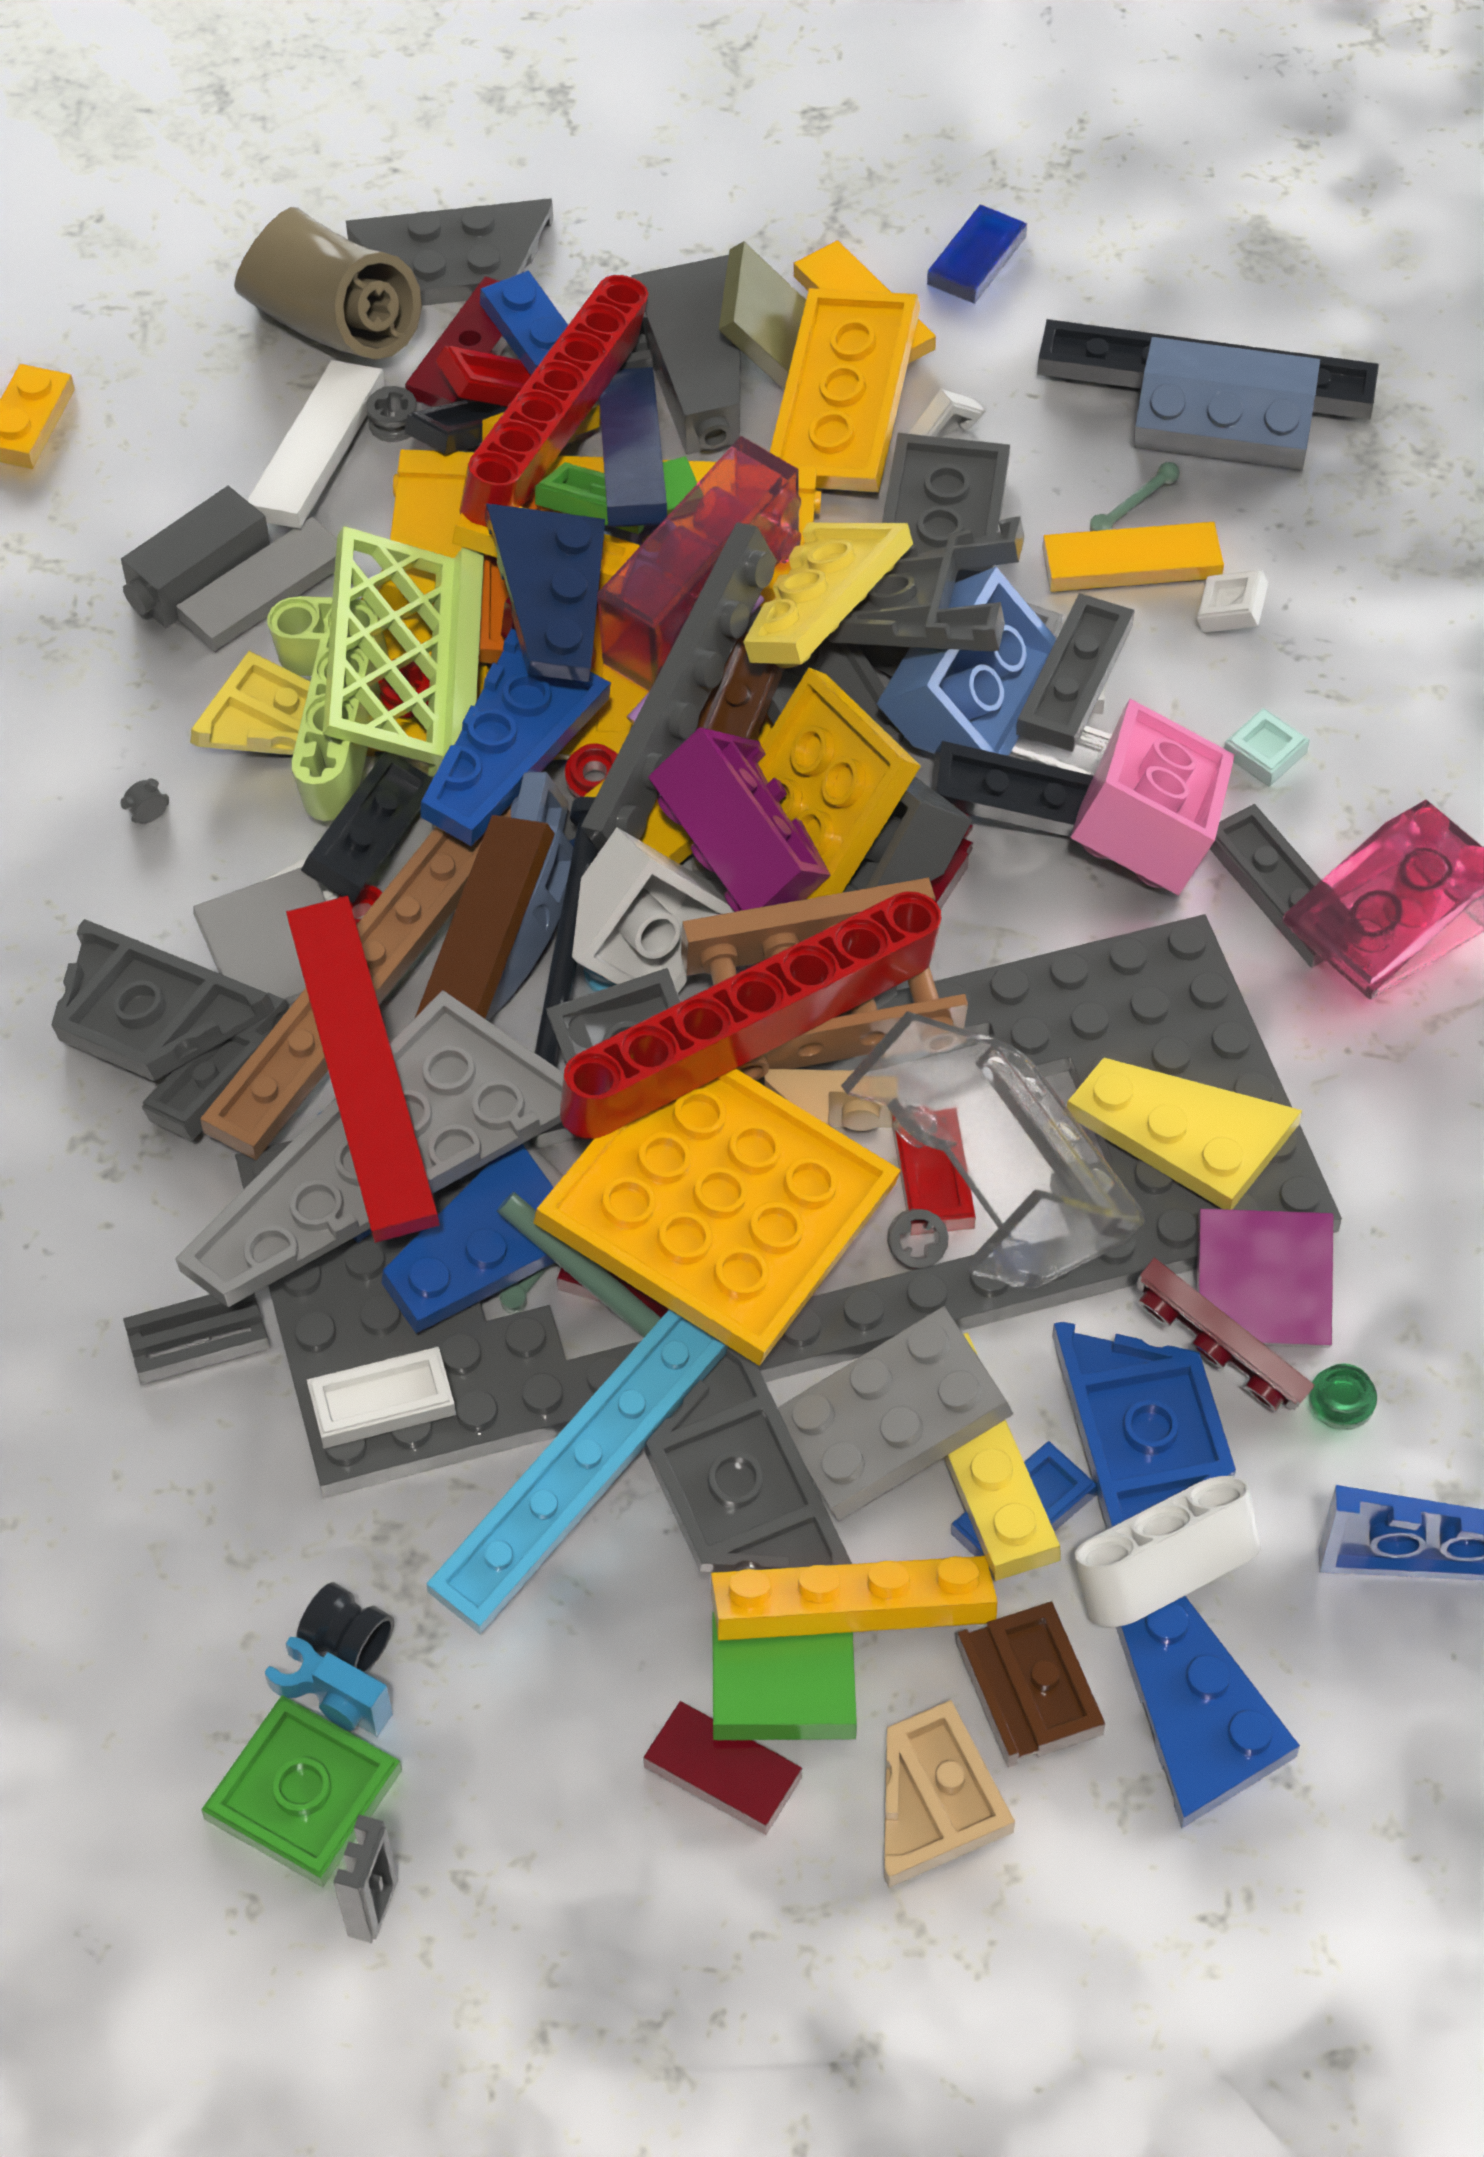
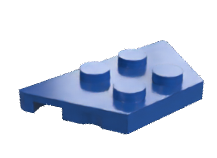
(1141, 1419)

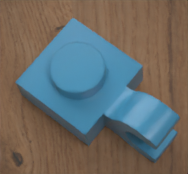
(343, 1691)

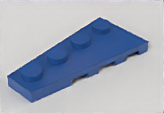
(509, 731)

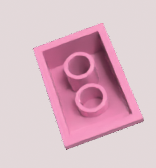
(1154, 799)

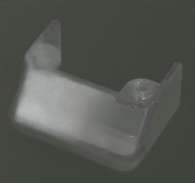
(1009, 1142)

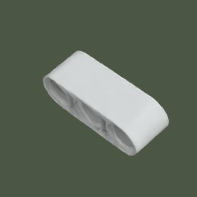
(1167, 1551)

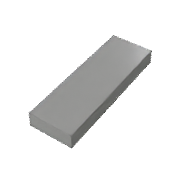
(257, 584)

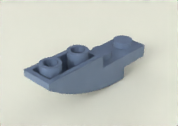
(540, 802)

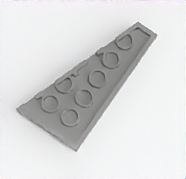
(468, 1102)

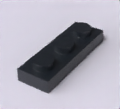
(1009, 788)
(368, 826)

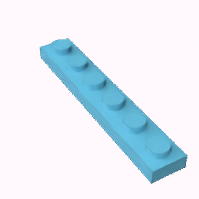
(574, 1471)

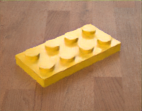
(846, 385)

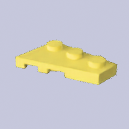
(1184, 1128)

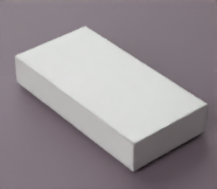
(381, 1397)

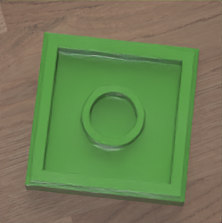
(784, 1688)
(301, 1790)

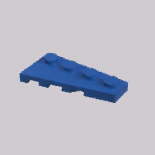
(1401, 1537)

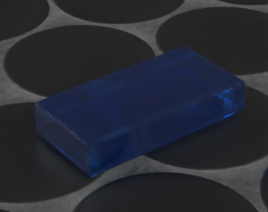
(977, 254)

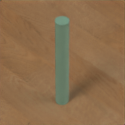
(580, 1267)

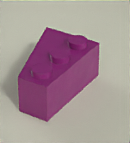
(737, 820)

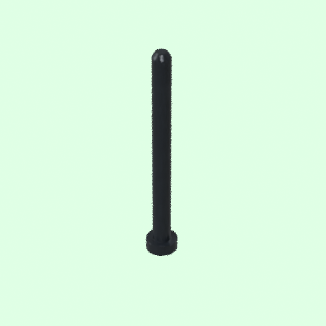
(563, 965)

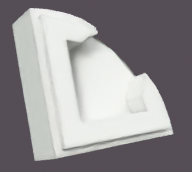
(947, 413)

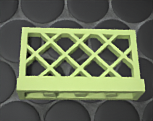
(453, 646)

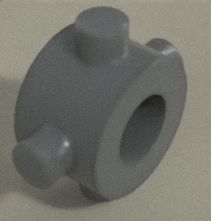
(145, 801)

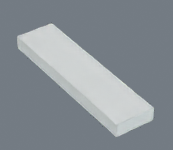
(315, 443)

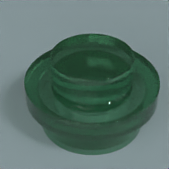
(1343, 1397)

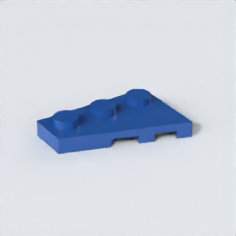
(1203, 1710)

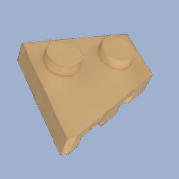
(937, 1795)

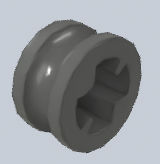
(379, 409)
(932, 1251)

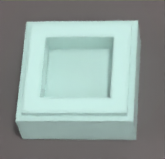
(1266, 747)

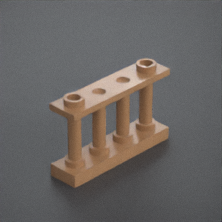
(753, 935)

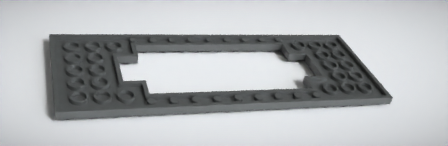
(1132, 998)

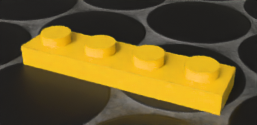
(853, 1598)

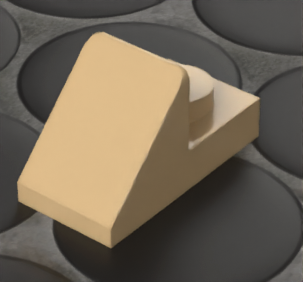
(824, 1098)

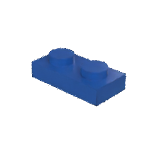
(523, 317)

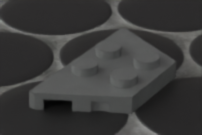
(458, 246)
(148, 1005)
(740, 1478)

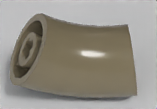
(330, 287)

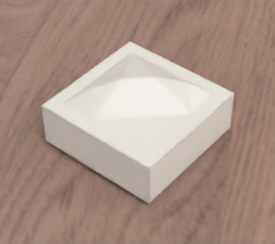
(1232, 601)

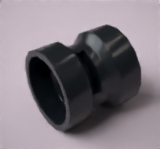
(344, 1629)

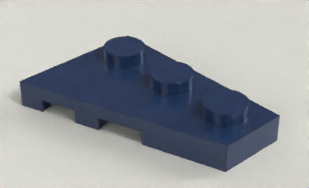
(552, 584)

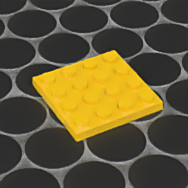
(721, 1207)

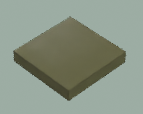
(760, 312)

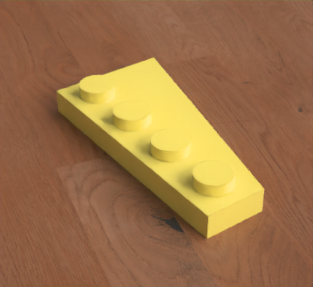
(823, 587)

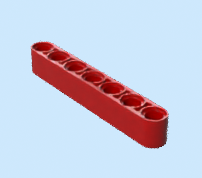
(555, 398)
(748, 1015)

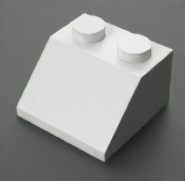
(635, 911)

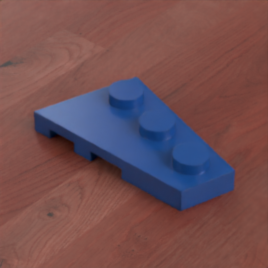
(472, 1248)

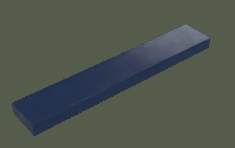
(632, 450)

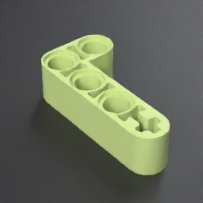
(322, 766)

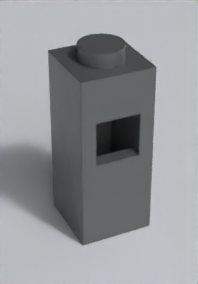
(192, 554)

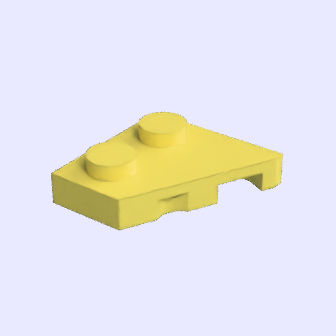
(254, 709)

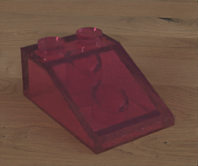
(1396, 901)

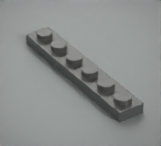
(683, 684)

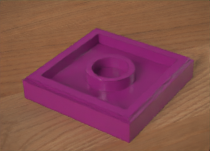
(1269, 1272)

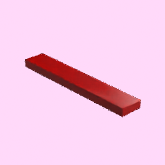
(362, 1070)

